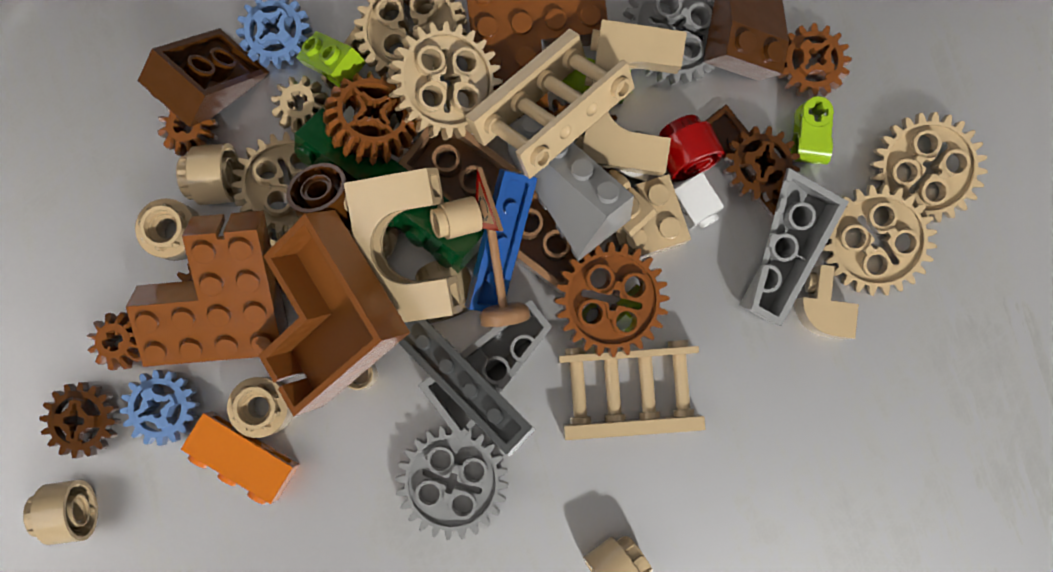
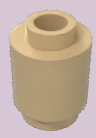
(456, 218)

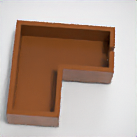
(526, 27)
(226, 310)
(341, 310)

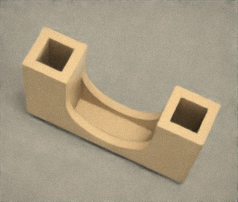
(643, 49)
(371, 208)

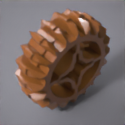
(367, 135)

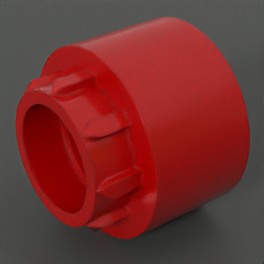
(692, 147)

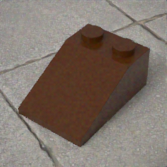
(748, 38)
(200, 75)

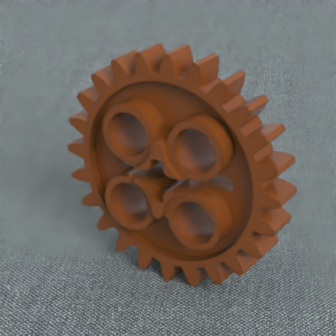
(603, 329)

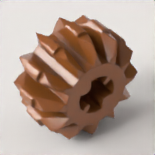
(178, 138)
(105, 340)

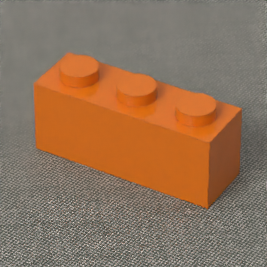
(239, 458)

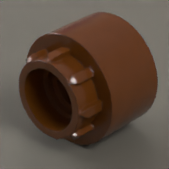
(317, 190)

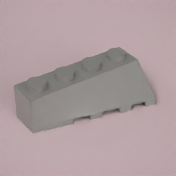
(577, 194)
(796, 239)
(496, 358)

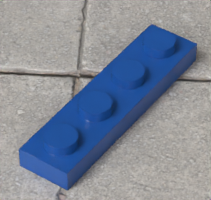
(512, 201)

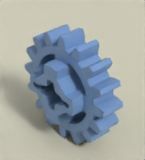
(267, 41)
(152, 396)

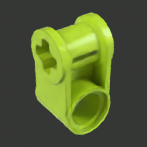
(812, 136)

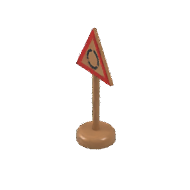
(503, 313)

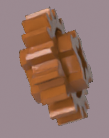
(824, 71)

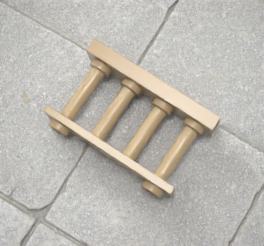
(534, 81)
(649, 419)

